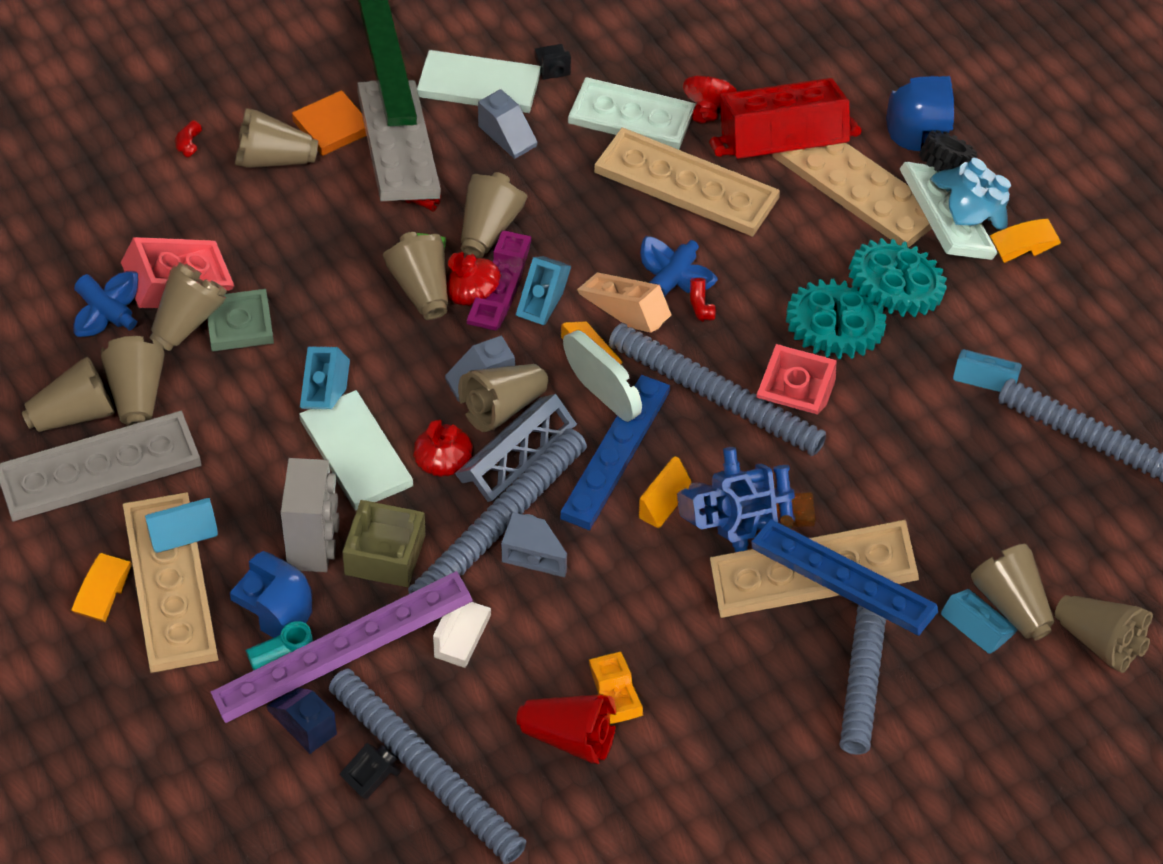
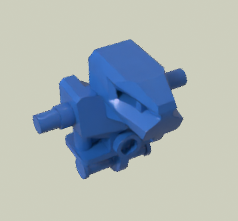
(738, 500)

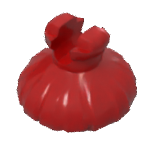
(706, 94)
(471, 278)
(442, 449)

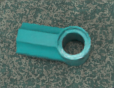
(292, 638)

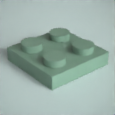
(241, 321)

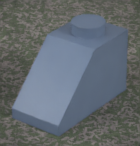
(505, 123)
(484, 355)
(533, 545)

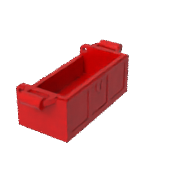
(784, 119)

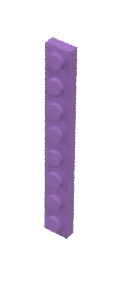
(341, 646)

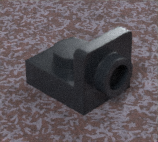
(554, 61)
(369, 769)

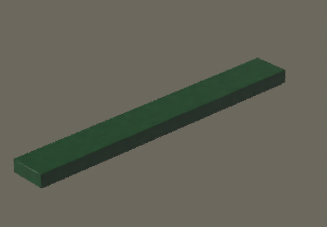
(388, 63)

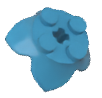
(975, 194)

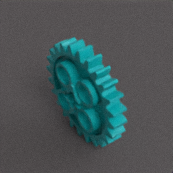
(897, 277)
(814, 320)

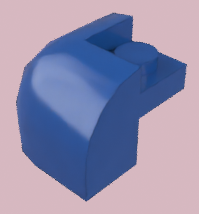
(919, 109)
(274, 593)

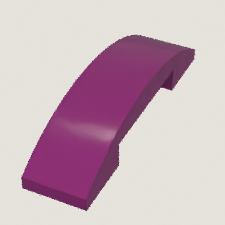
(510, 259)

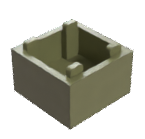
(384, 543)

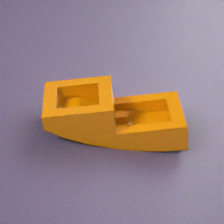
(1024, 237)
(100, 587)
(615, 679)

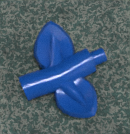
(673, 267)
(105, 304)

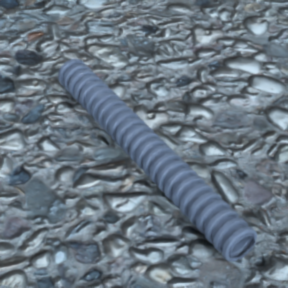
(717, 389)
(1082, 428)
(497, 517)
(862, 682)
(427, 766)

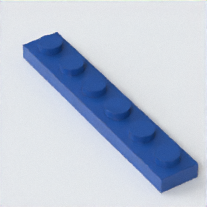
(613, 457)
(845, 577)

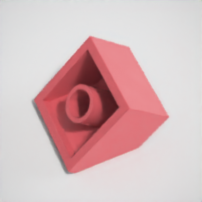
(798, 379)

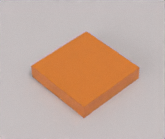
(331, 121)

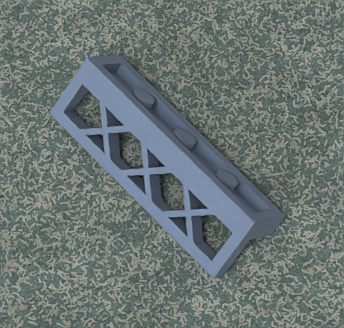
(507, 440)

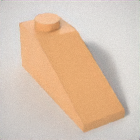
(628, 300)

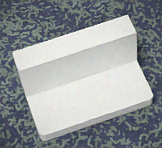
(460, 633)

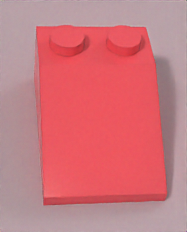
(156, 256)

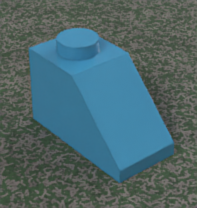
(542, 289)
(324, 377)

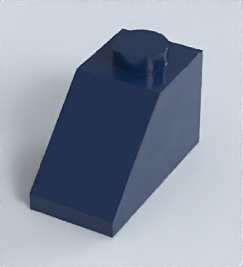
(305, 717)

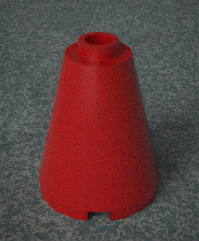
(571, 724)

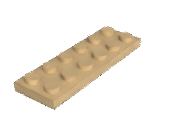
(687, 181)
(861, 188)
(754, 582)
(169, 593)

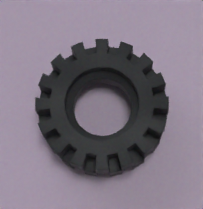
(945, 151)

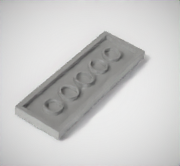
(398, 153)
(97, 465)

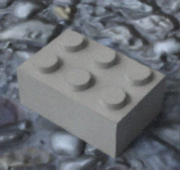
(309, 514)

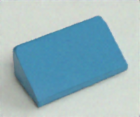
(985, 370)
(181, 525)
(978, 620)

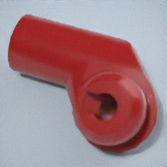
(184, 138)
(697, 299)

